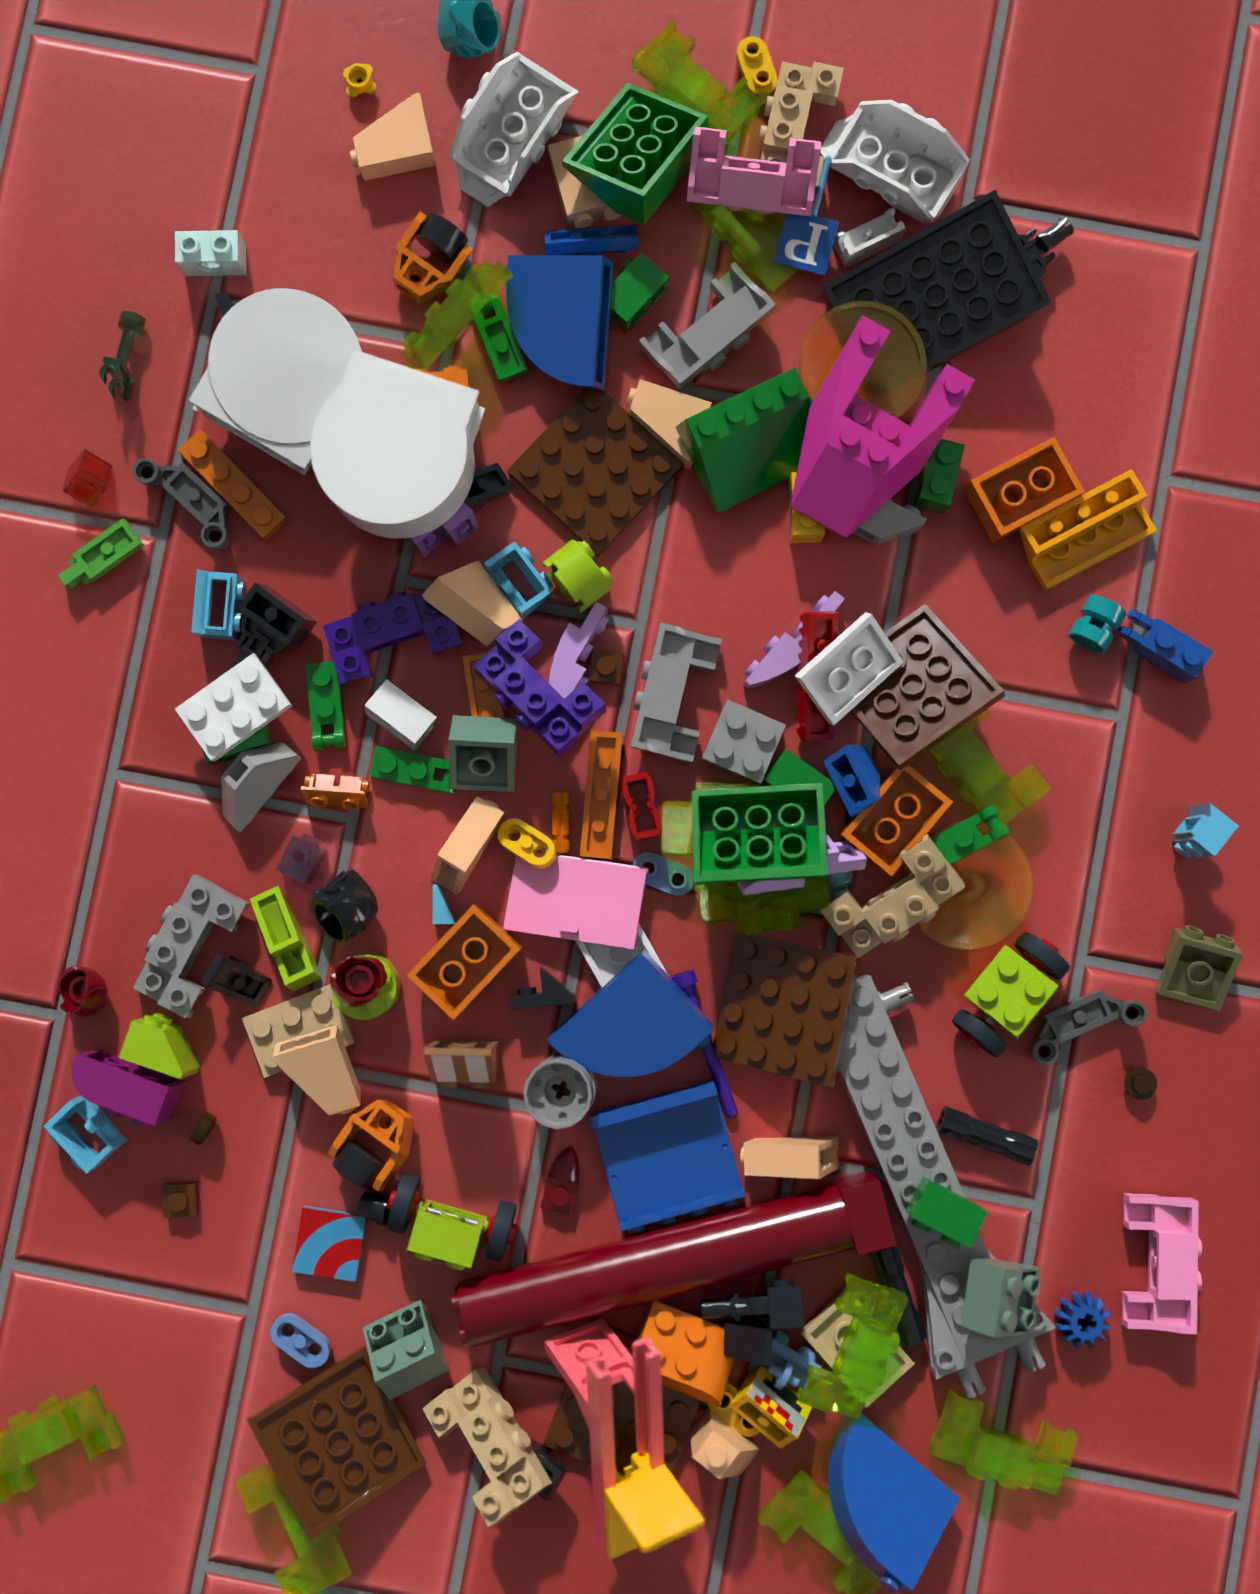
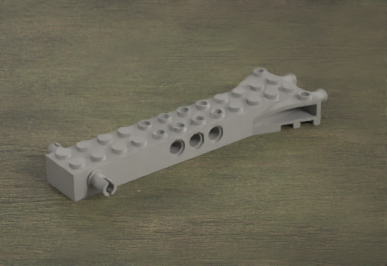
(905, 1151)

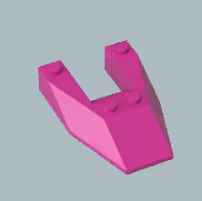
(858, 453)

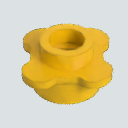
(356, 72)

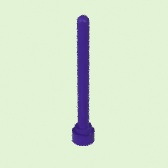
(686, 981)

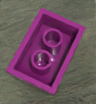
(126, 1087)

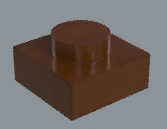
(606, 667)
(180, 1199)

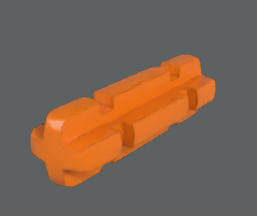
(560, 821)

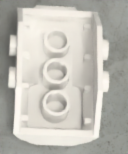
(507, 127)
(898, 156)

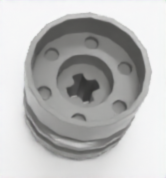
(543, 1094)

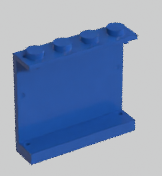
(667, 1156)

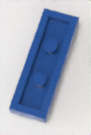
(592, 240)

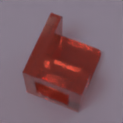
(87, 478)

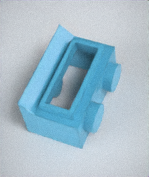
(524, 561)
(235, 593)
(1203, 832)
(67, 1136)

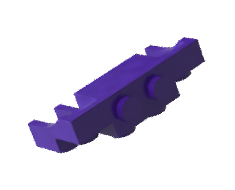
(383, 626)
(531, 697)

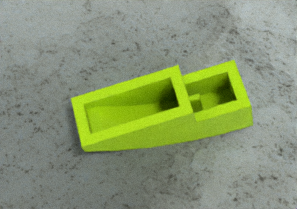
(285, 939)

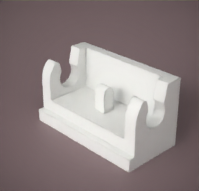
(869, 238)
(400, 715)

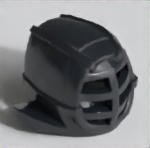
(344, 906)

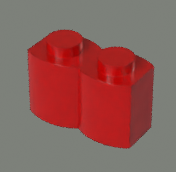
(639, 797)

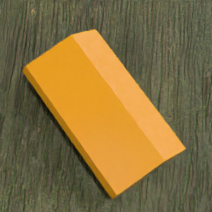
(1087, 530)

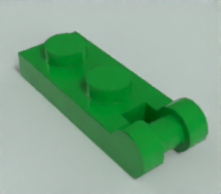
(501, 343)
(325, 705)
(410, 769)
(966, 837)

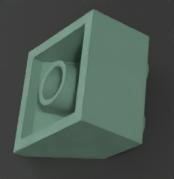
(483, 753)

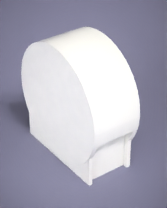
(274, 370)
(396, 447)

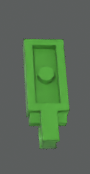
(101, 554)

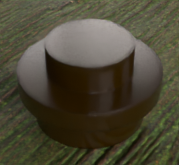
(1140, 1083)

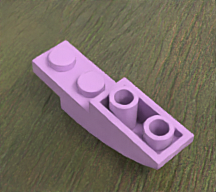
(573, 647)
(783, 652)
(840, 858)

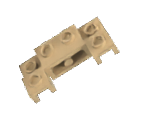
(791, 105)
(898, 906)
(496, 1441)

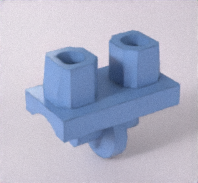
(787, 1364)

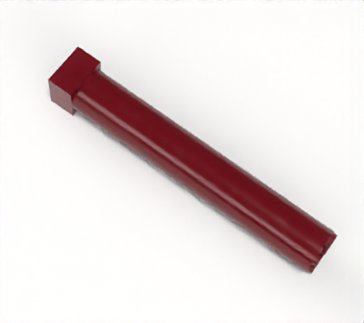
(675, 1260)

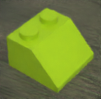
(159, 1046)

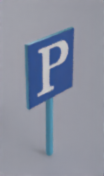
(808, 240)

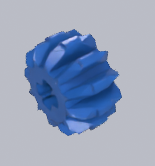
(1088, 1329)

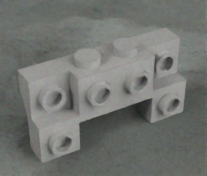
(714, 334)
(666, 678)
(180, 941)

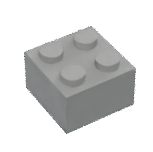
(743, 742)

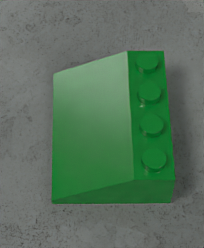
(635, 151)
(748, 439)
(759, 834)

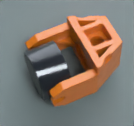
(441, 240)
(360, 1163)

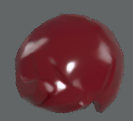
(357, 980)
(82, 991)

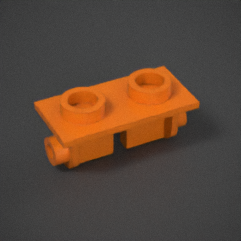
(320, 791)

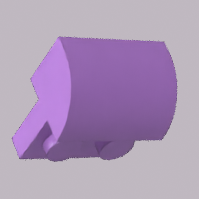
(456, 529)

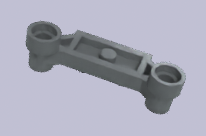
(191, 494)
(1080, 1017)

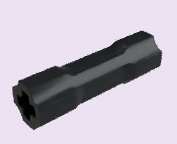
(986, 1135)
(890, 1270)

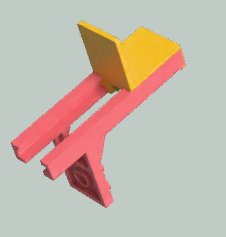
(647, 1502)

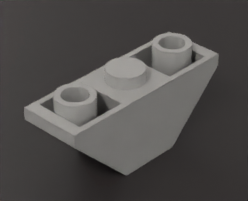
(890, 523)
(253, 781)

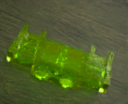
(681, 80)
(456, 313)
(982, 777)
(863, 1352)
(51, 1428)
(999, 1454)
(810, 1505)
(319, 1560)

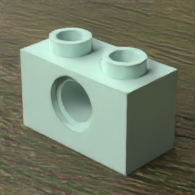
(210, 253)

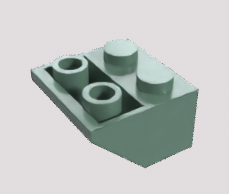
(1000, 1297)
(405, 1350)

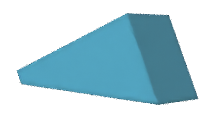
(441, 910)

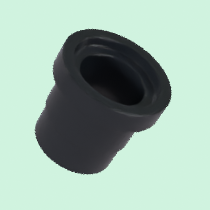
(374, 1207)

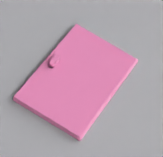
(574, 895)

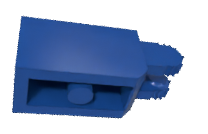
(1166, 647)

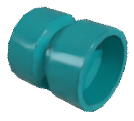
(1098, 621)

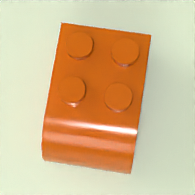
(1023, 489)
(899, 819)
(464, 961)
(689, 1352)

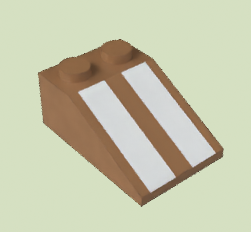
(463, 1062)

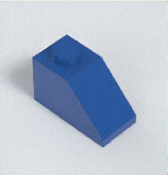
(855, 777)

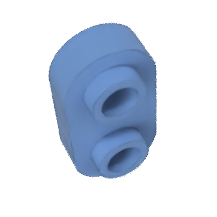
(663, 873)
(298, 1343)

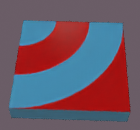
(329, 1243)

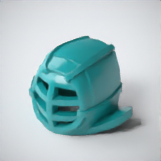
(468, 27)

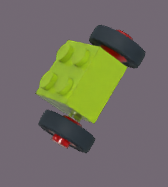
(1011, 992)
(446, 1230)

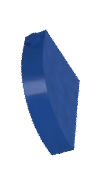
(562, 314)
(633, 1024)
(886, 1503)

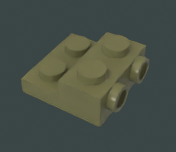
(1199, 967)

